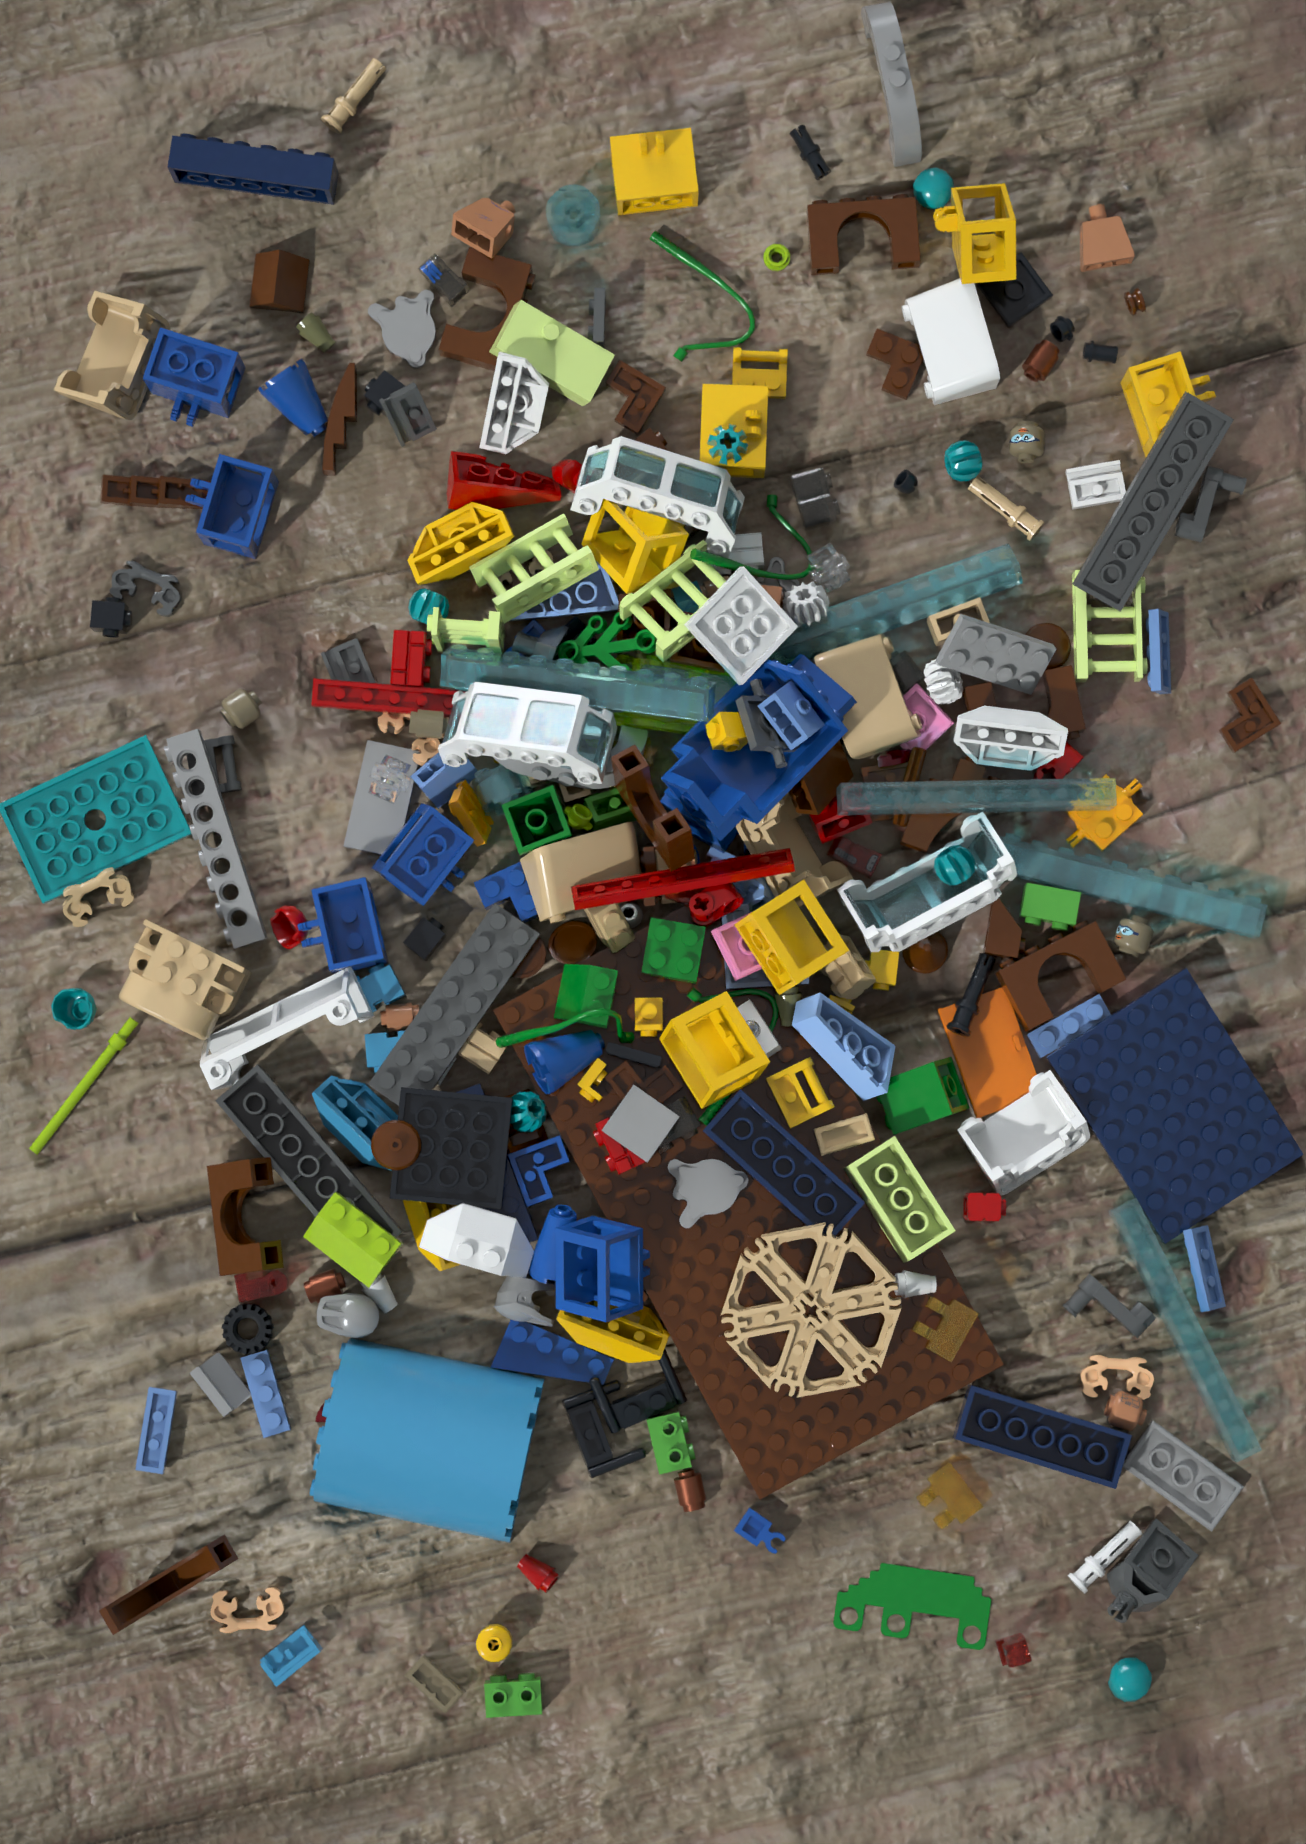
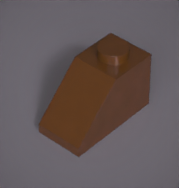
(1003, 933)

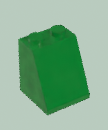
(537, 820)
(584, 990)
(923, 1096)

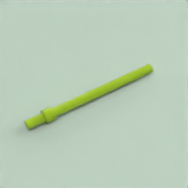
(116, 1043)

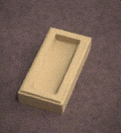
(844, 1134)

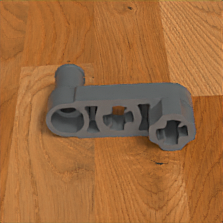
(1194, 526)
(1134, 1320)

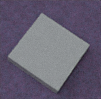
(640, 1123)

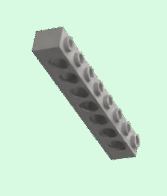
(193, 743)

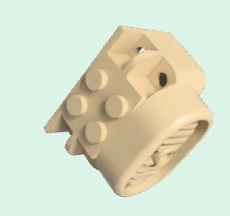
(182, 982)

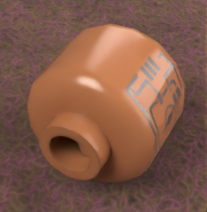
(1125, 1411)

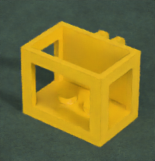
(654, 171)
(987, 255)
(1157, 393)
(747, 409)
(638, 549)
(786, 941)
(714, 1049)

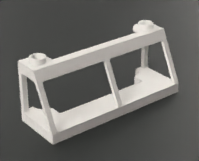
(335, 996)

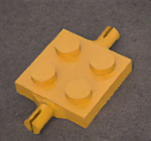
(1106, 826)

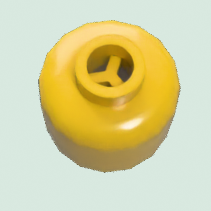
(491, 1633)

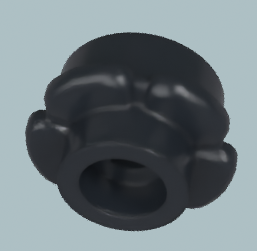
(1062, 329)

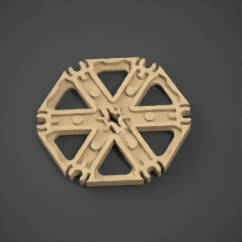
(802, 1333)

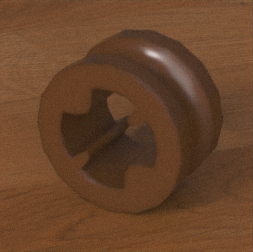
(1135, 301)

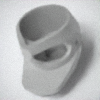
(516, 1303)
(348, 1314)

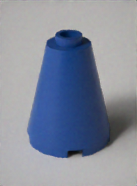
(297, 398)
(562, 1057)
(543, 1259)

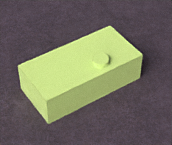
(558, 353)
(899, 1199)

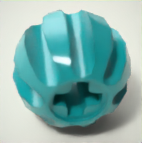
(720, 448)
(963, 461)
(422, 604)
(954, 865)
(527, 1112)

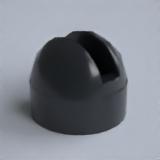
(905, 482)

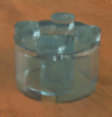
(558, 213)
(499, 787)

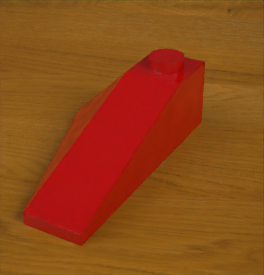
(495, 486)

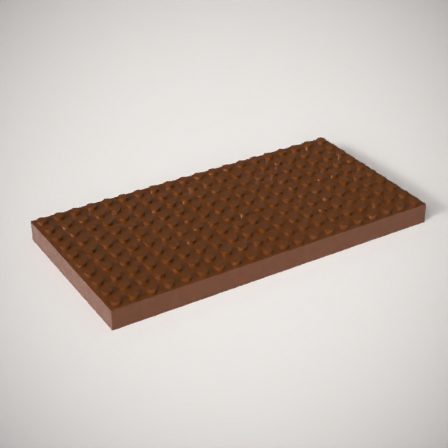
(693, 1267)

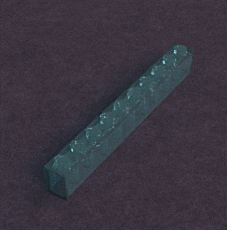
(904, 603)
(604, 687)
(976, 796)
(1136, 888)
(1184, 1330)

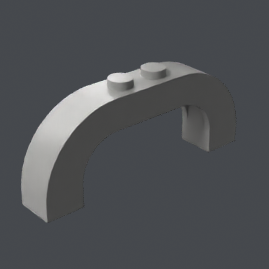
(884, 30)
(564, 774)

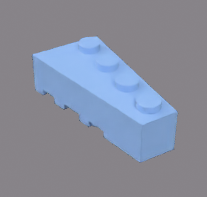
(586, 596)
(846, 1044)

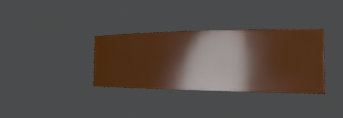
(342, 411)
(149, 491)

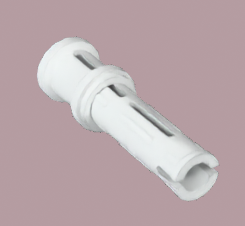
(1095, 1565)

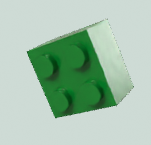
(673, 950)

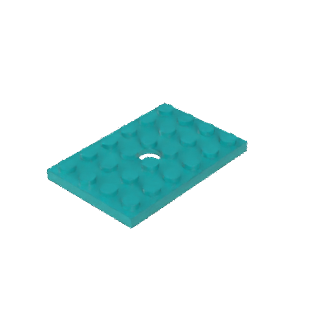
(51, 818)

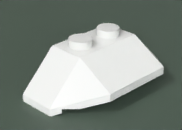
(513, 405)
(1009, 737)
(479, 1240)

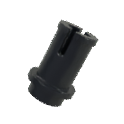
(1100, 352)

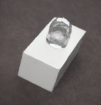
(759, 1028)

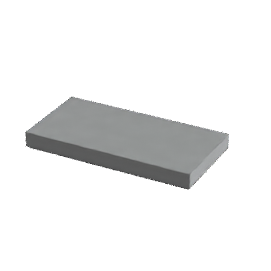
(372, 819)
(1182, 1475)

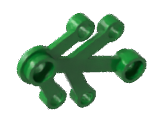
(604, 647)

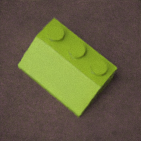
(352, 1239)

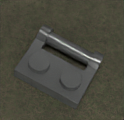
(229, 763)

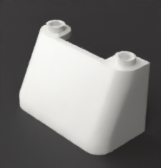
(953, 341)
(1026, 1134)

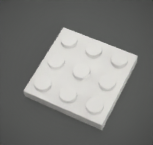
(741, 625)

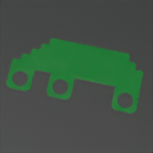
(917, 1590)

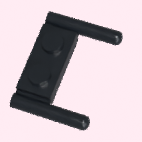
(641, 1403)
(591, 1436)

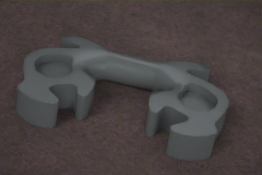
(124, 581)

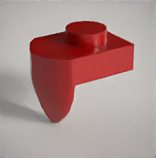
(567, 473)

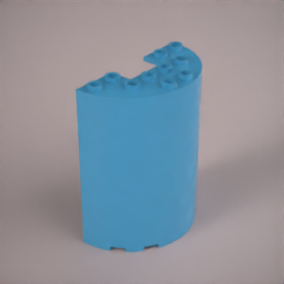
(426, 1439)

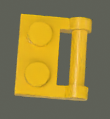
(772, 378)
(791, 1096)

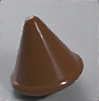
(927, 954)

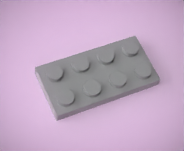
(995, 654)

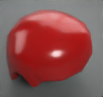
(285, 926)

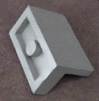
(221, 1384)

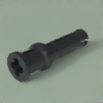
(967, 1006)

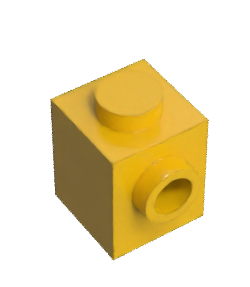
(726, 732)
(884, 968)

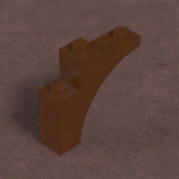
(924, 827)
(168, 1584)

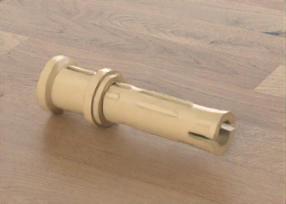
(346, 105)
(1014, 514)

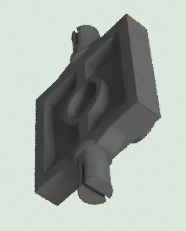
(758, 729)

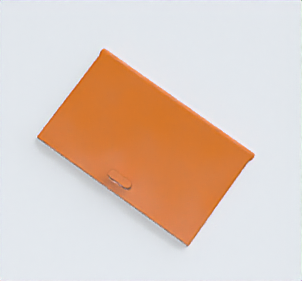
(989, 1060)

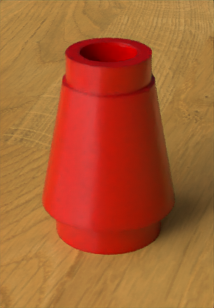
(538, 1573)

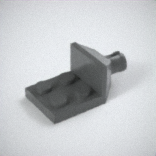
(545, 645)
(1149, 1572)

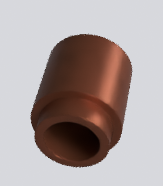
(1041, 361)
(324, 1285)
(690, 1490)

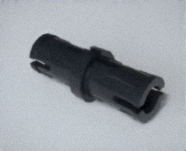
(810, 152)

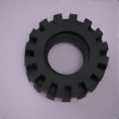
(231, 1323)

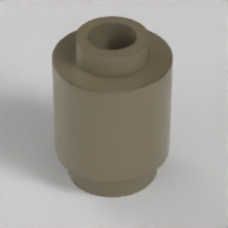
(428, 723)

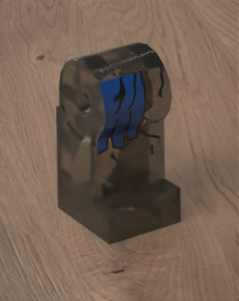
(444, 280)

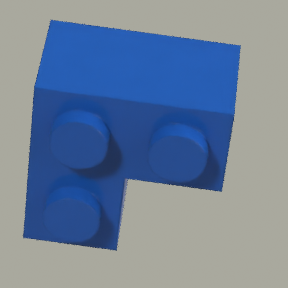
(506, 886)
(531, 1165)

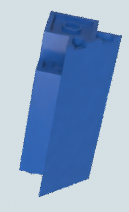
(745, 783)

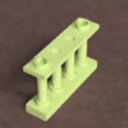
(545, 583)
(486, 632)
(1085, 639)
(670, 642)

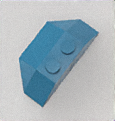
(352, 1114)

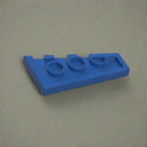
(541, 1352)

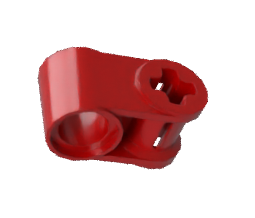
(1060, 766)
(715, 902)

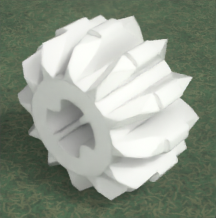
(806, 603)
(943, 683)

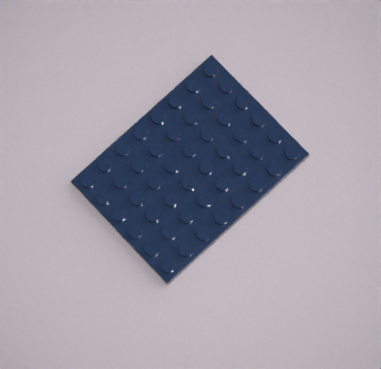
(1174, 1105)

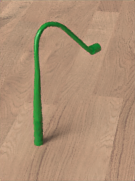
(686, 258)
(724, 562)
(695, 995)
(518, 1037)

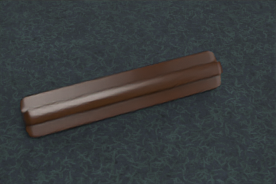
(912, 775)

